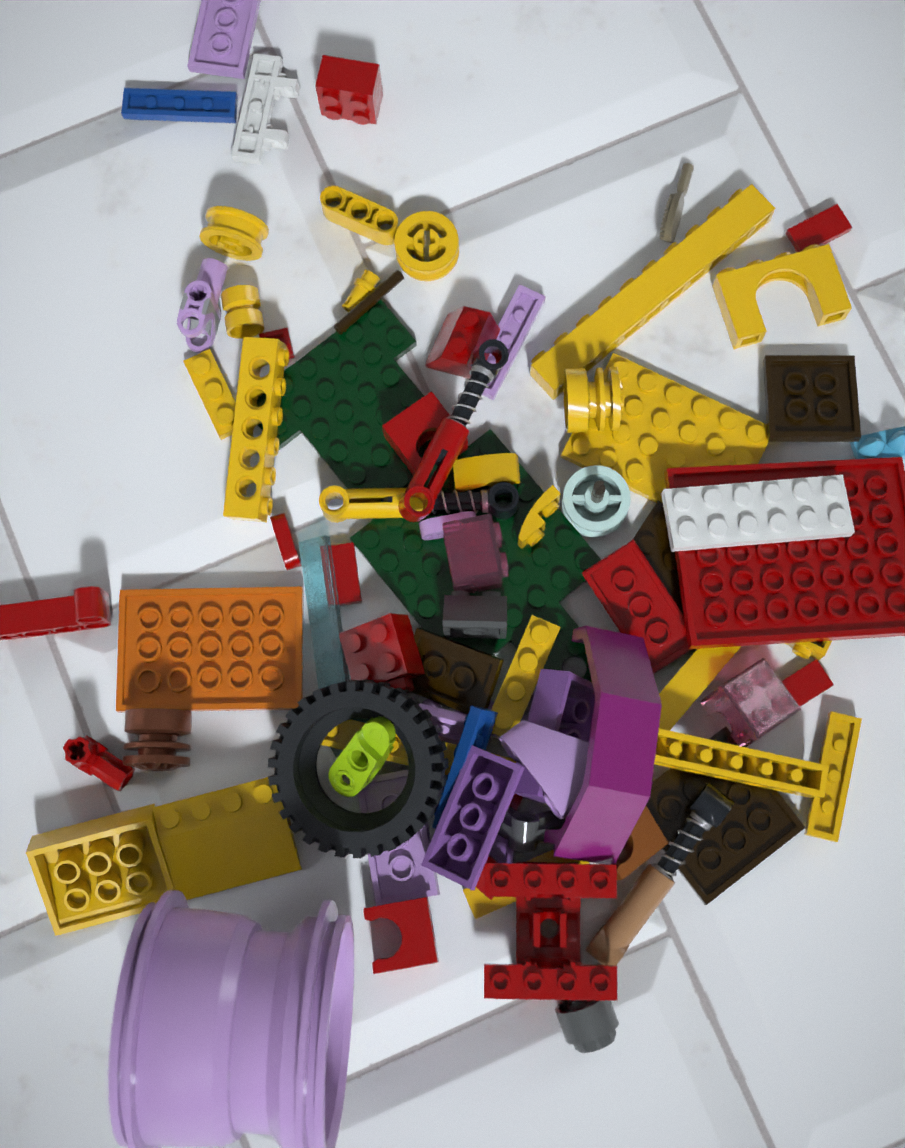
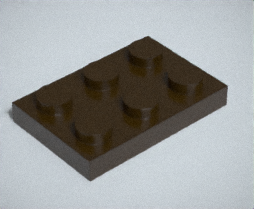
(455, 672)

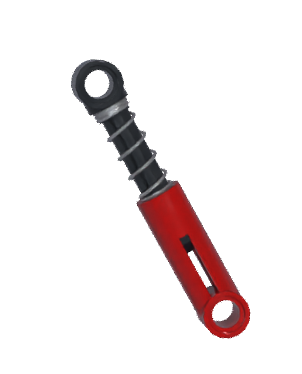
(451, 433)

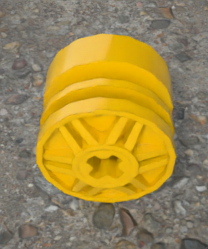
(592, 399)

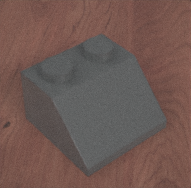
(475, 615)

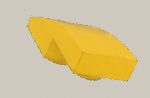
(486, 471)
(533, 525)

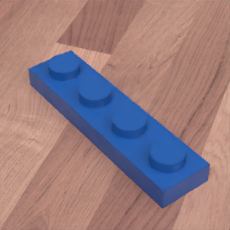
(179, 105)
(476, 732)

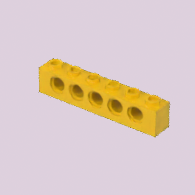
(255, 355)
(740, 764)

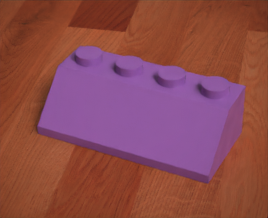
(563, 705)
(472, 817)

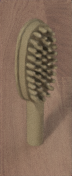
(676, 202)

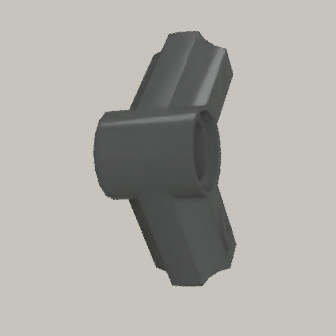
(527, 829)

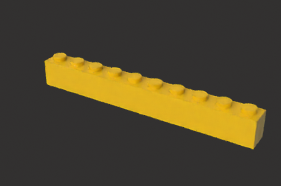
(653, 290)

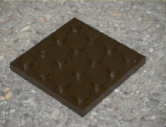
(746, 837)

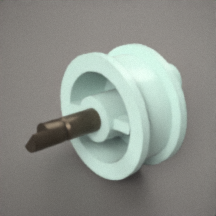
(596, 501)

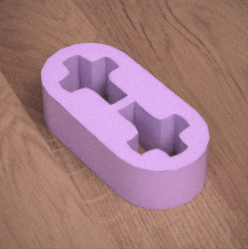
(433, 529)

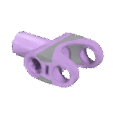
(201, 304)

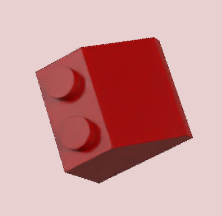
(459, 340)

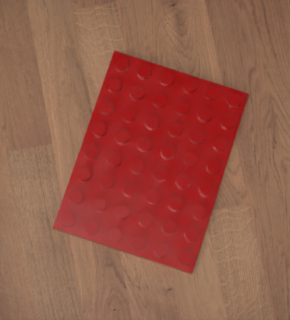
(806, 586)

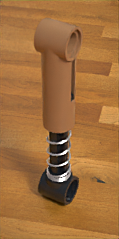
(656, 880)

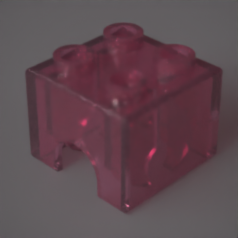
(474, 553)
(752, 703)

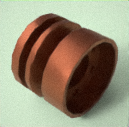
(157, 738)

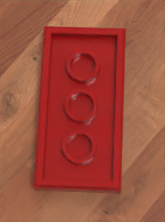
(639, 603)

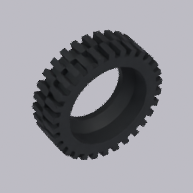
(298, 778)

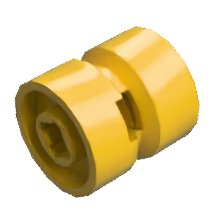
(243, 311)

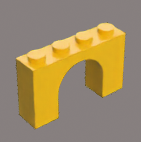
(811, 270)

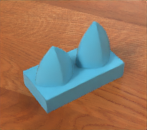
(880, 444)

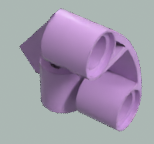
(552, 759)

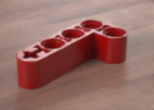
(83, 611)

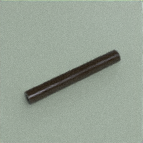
(368, 302)

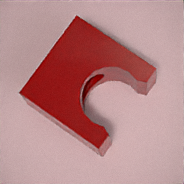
(415, 427)
(417, 933)

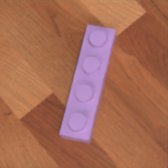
(513, 331)

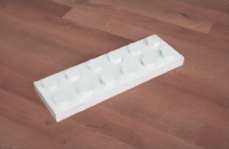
(757, 513)

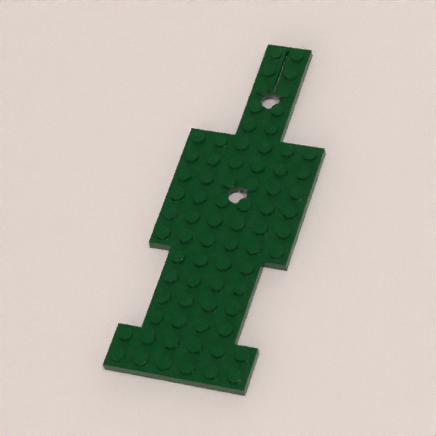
(339, 403)

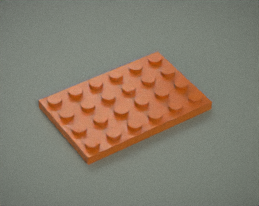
(210, 649)

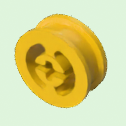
(234, 233)
(406, 245)

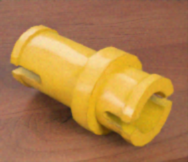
(363, 287)

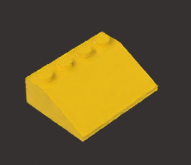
(226, 839)
(99, 869)

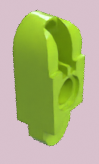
(363, 757)

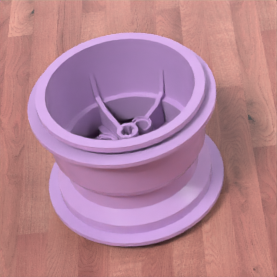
(231, 1029)

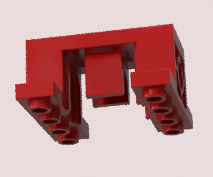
(550, 964)

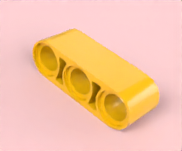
(353, 204)

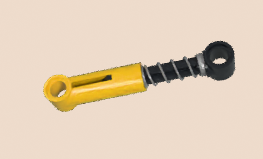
(383, 502)

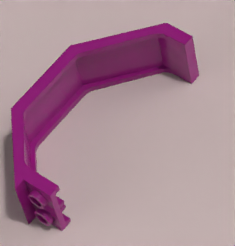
(619, 749)

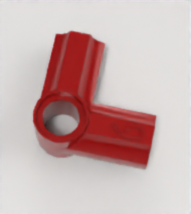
(95, 759)

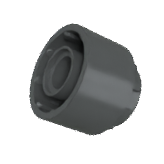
(587, 1023)

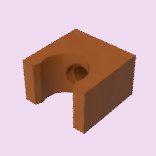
(641, 845)

